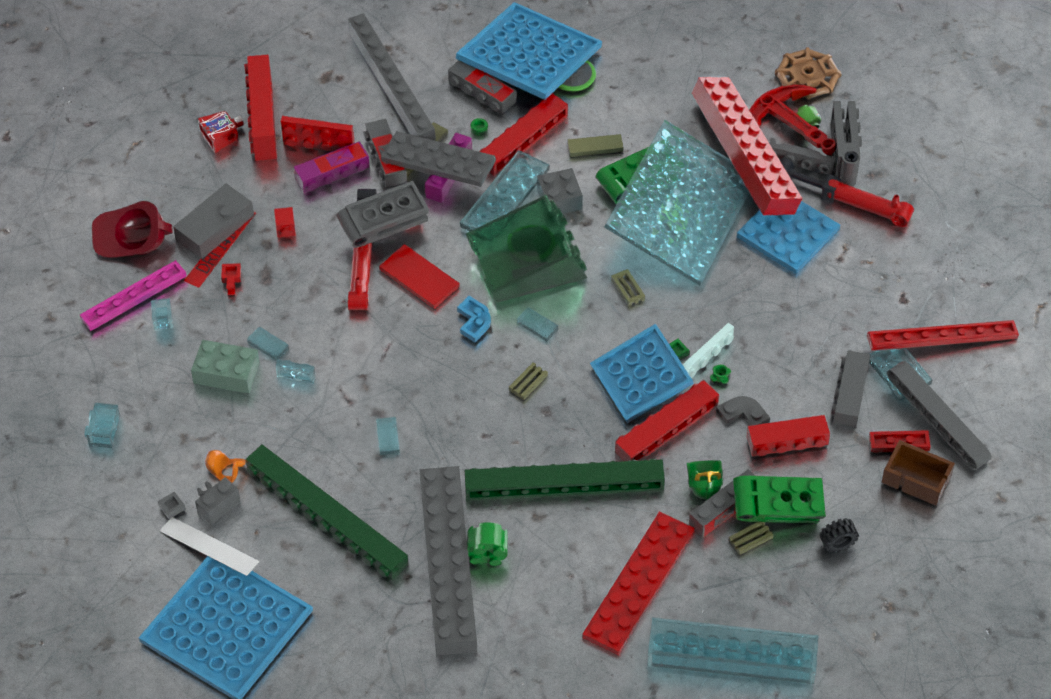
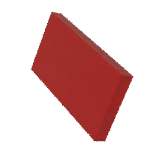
(419, 276)

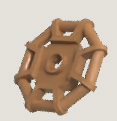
(803, 64)

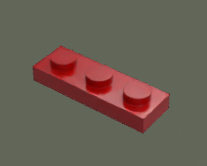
(887, 440)

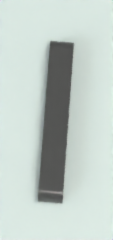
(939, 415)

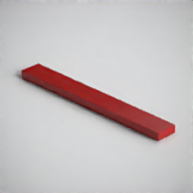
(942, 335)

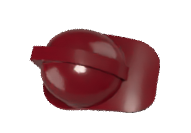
(129, 230)

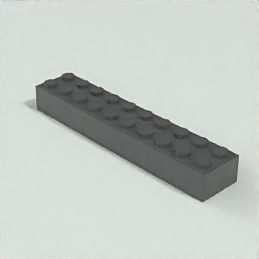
(448, 561)

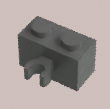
(217, 500)

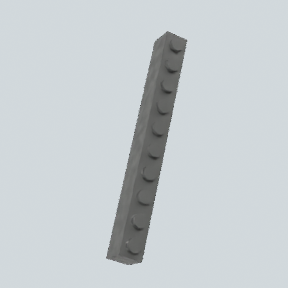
(390, 78)

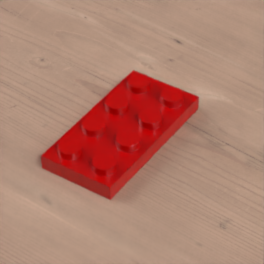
(316, 134)

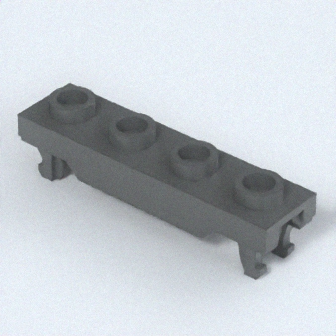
(804, 157)

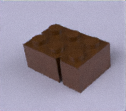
(917, 472)

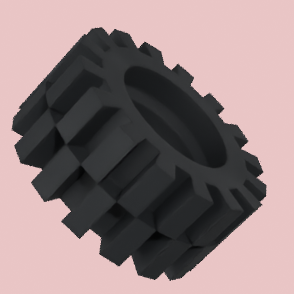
(839, 535)

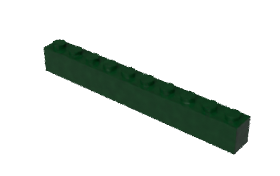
(564, 479)
(327, 512)

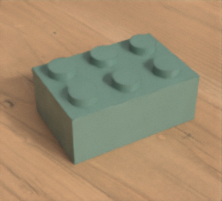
(225, 366)

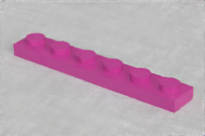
(133, 295)

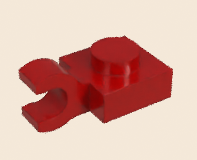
(230, 275)

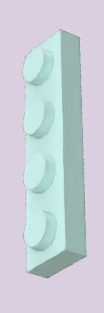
(710, 349)

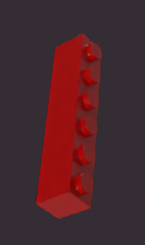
(526, 131)
(667, 422)

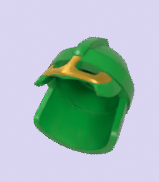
(705, 477)

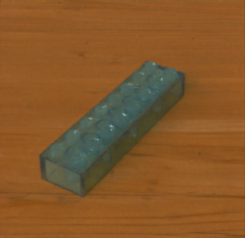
(733, 650)

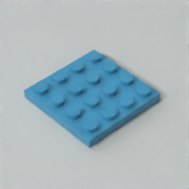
(789, 238)
(641, 373)

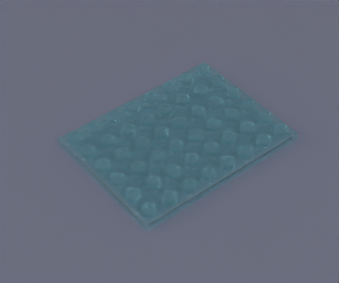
(679, 203)

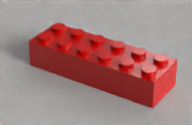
(260, 107)

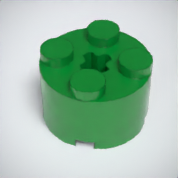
(487, 544)

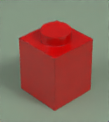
(284, 222)

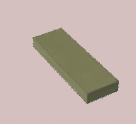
(595, 145)

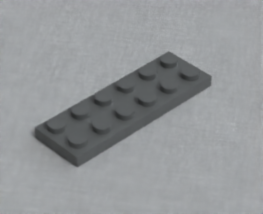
(438, 158)

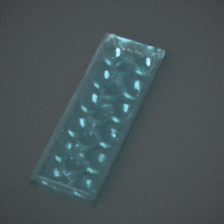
(506, 191)

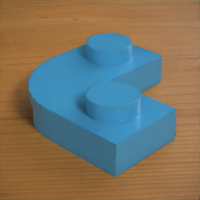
(478, 317)

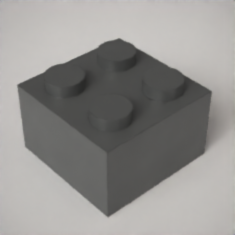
(563, 188)

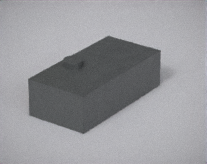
(213, 221)

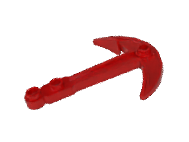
(772, 103)

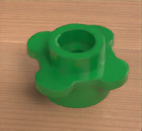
(720, 369)

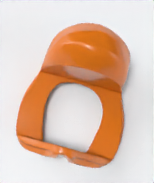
(217, 461)

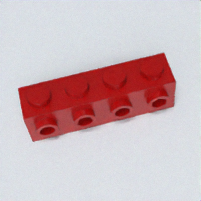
(788, 435)

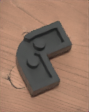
(742, 407)

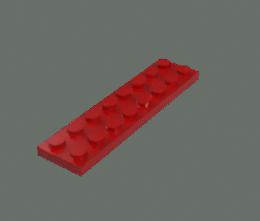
(638, 583)

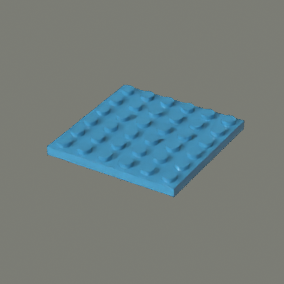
(529, 50)
(226, 626)

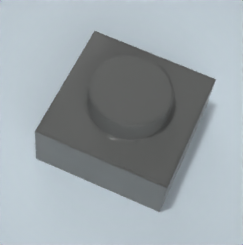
(171, 505)

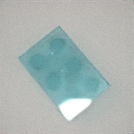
(886, 359)

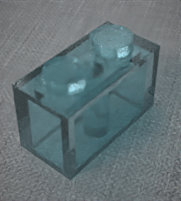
(102, 425)

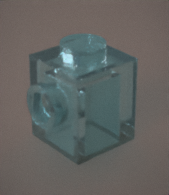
(162, 314)

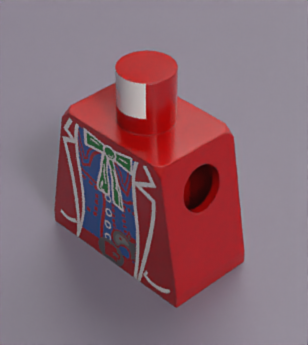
(220, 129)

